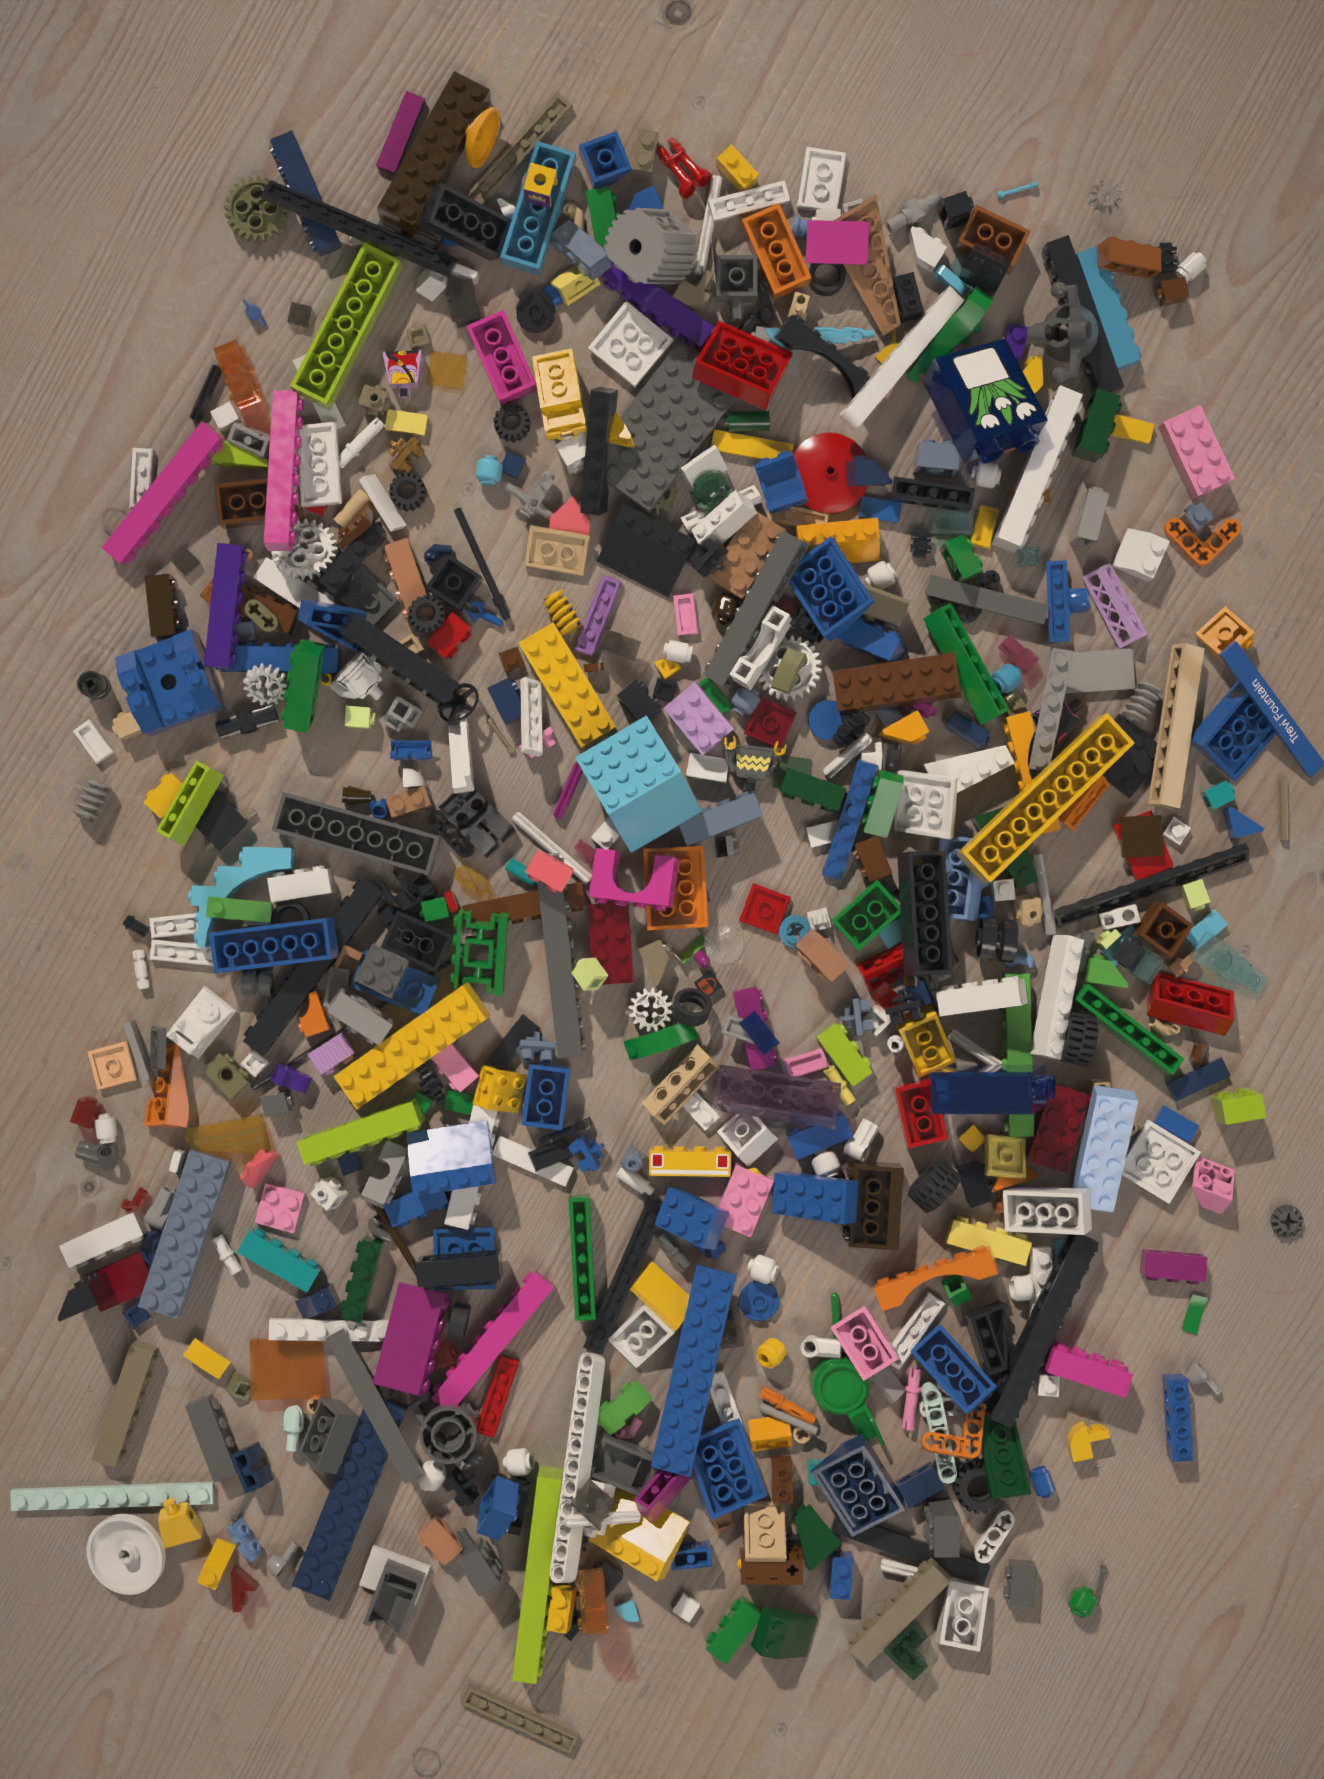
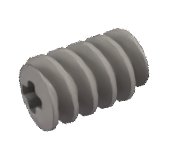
(1140, 703)
(91, 800)

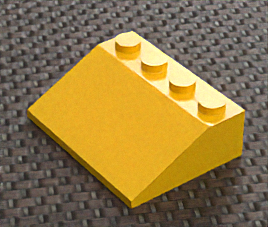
(643, 1544)

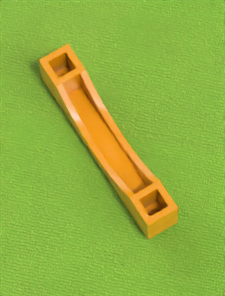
(1020, 732)

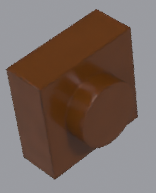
(511, 659)

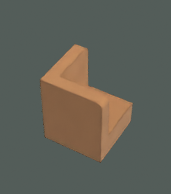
(349, 958)

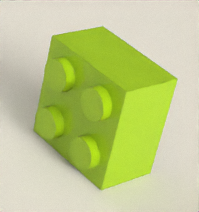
(1238, 1106)

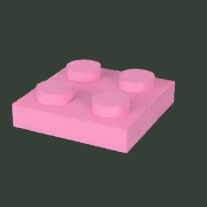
(280, 1207)

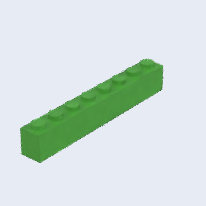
(1016, 1048)

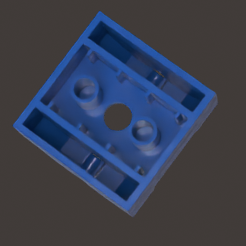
(163, 709)

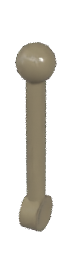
(510, 749)

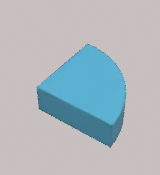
(628, 1611)

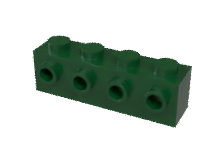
(362, 1280)

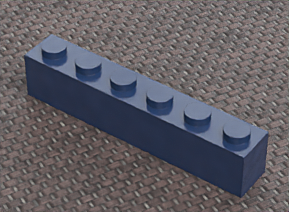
(299, 178)

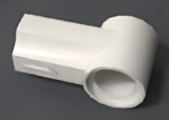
(859, 1145)
(824, 1347)

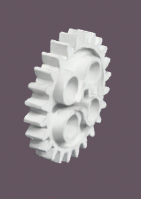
(305, 550)
(806, 674)

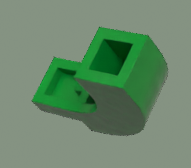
(659, 1040)

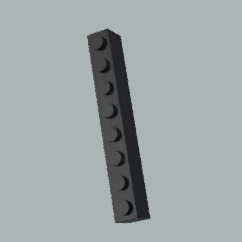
(1066, 269)

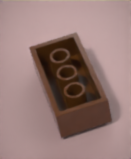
(245, 503)

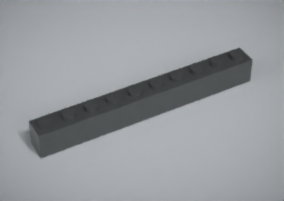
(560, 968)

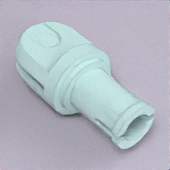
(293, 1425)

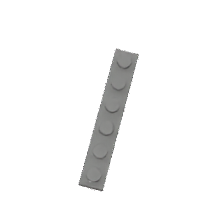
(1051, 708)

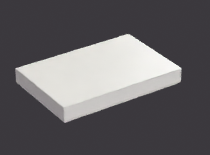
(821, 179)
(377, 1561)

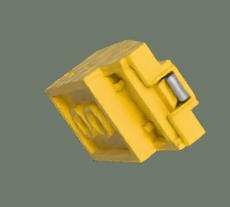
(560, 395)

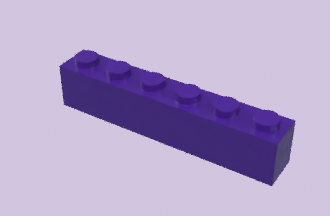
(661, 307)
(225, 605)

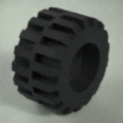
(1080, 1039)
(934, 1186)
(960, 1487)

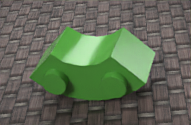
(629, 1401)

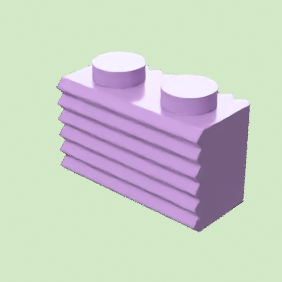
(332, 1053)

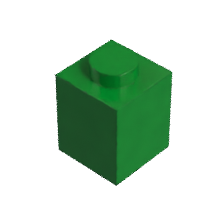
(434, 909)
(956, 1290)

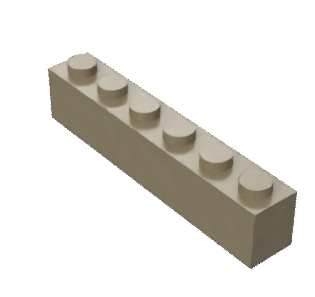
(125, 1404)
(898, 1611)

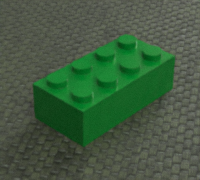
(303, 685)

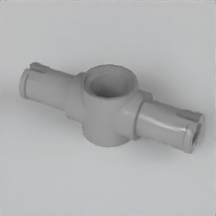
(913, 212)

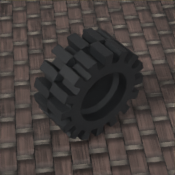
(512, 410)
(407, 479)
(426, 627)

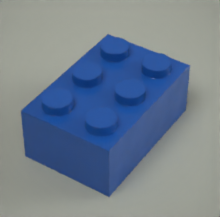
(546, 1096)
(691, 1218)

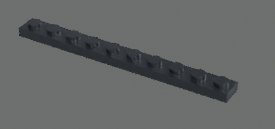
(359, 228)
(1151, 885)

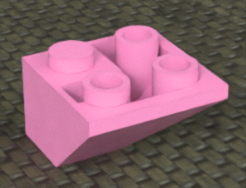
(1212, 1184)

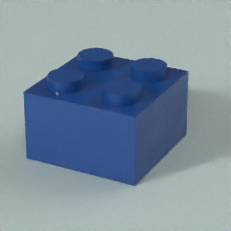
(498, 1508)

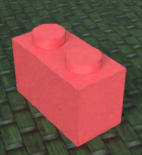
(549, 870)

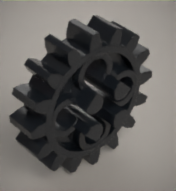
(850, 729)
(432, 1084)

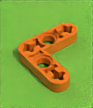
(1205, 546)
(961, 1442)

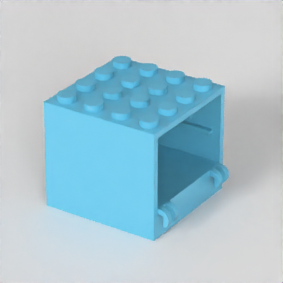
(639, 784)

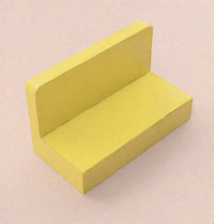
(573, 285)

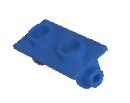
(416, 749)

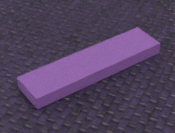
(597, 616)

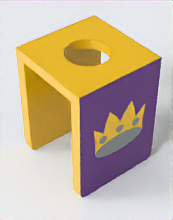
(536, 193)

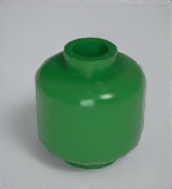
(1082, 1602)

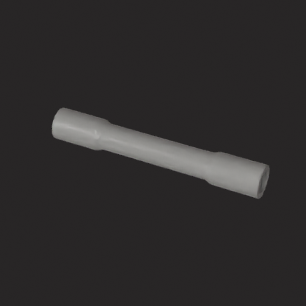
(1048, 917)

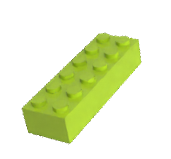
(364, 1130)

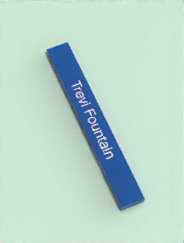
(1271, 708)

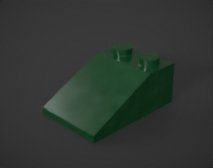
(783, 1634)

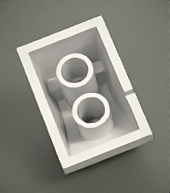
(201, 1022)

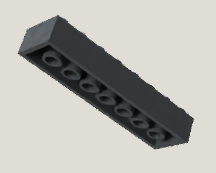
(356, 833)

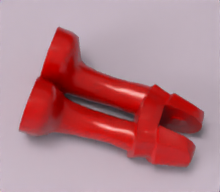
(687, 185)

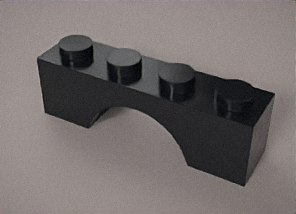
(342, 570)

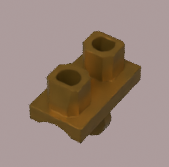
(411, 447)

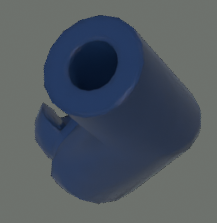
(435, 551)

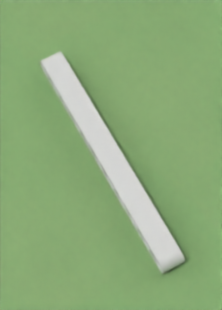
(577, 1464)

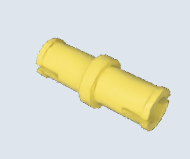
(833, 1076)

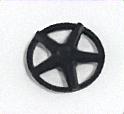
(459, 703)

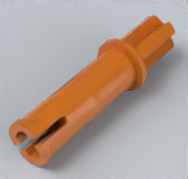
(786, 1405)

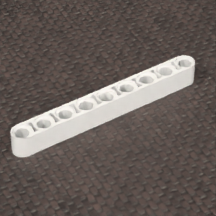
(901, 358)

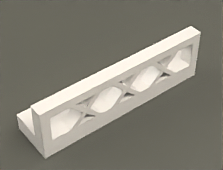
(461, 757)

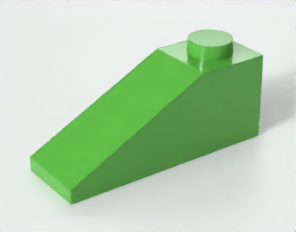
(239, 909)

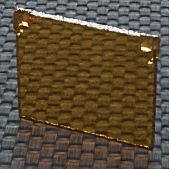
(286, 1369)

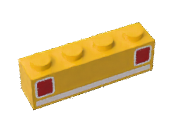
(690, 1161)

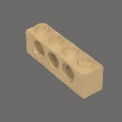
(680, 1084)

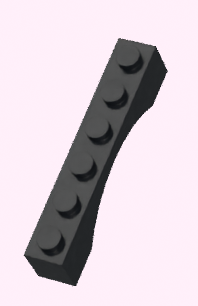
(798, 336)
(600, 420)

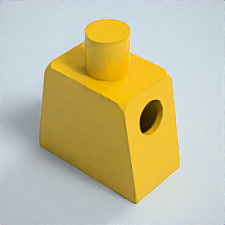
(178, 1523)

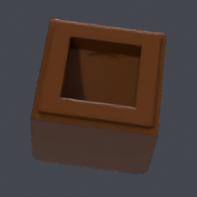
(1199, 1052)

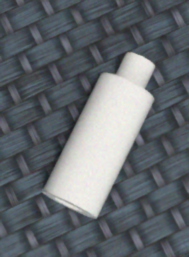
(635, 1181)

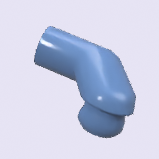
(1022, 958)

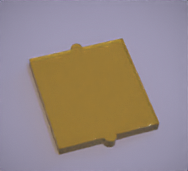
(446, 370)

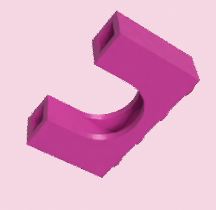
(658, 893)

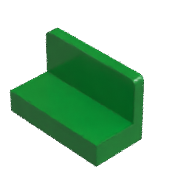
(864, 1423)

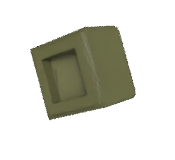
(239, 1386)

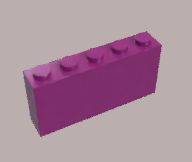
(412, 1339)

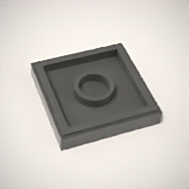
(158, 1047)

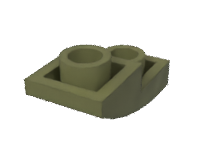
(787, 671)

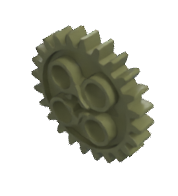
(245, 196)

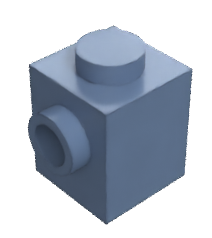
(1196, 516)

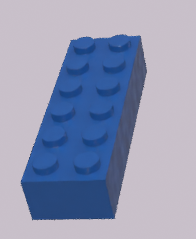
(274, 945)

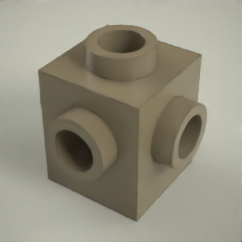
(374, 400)

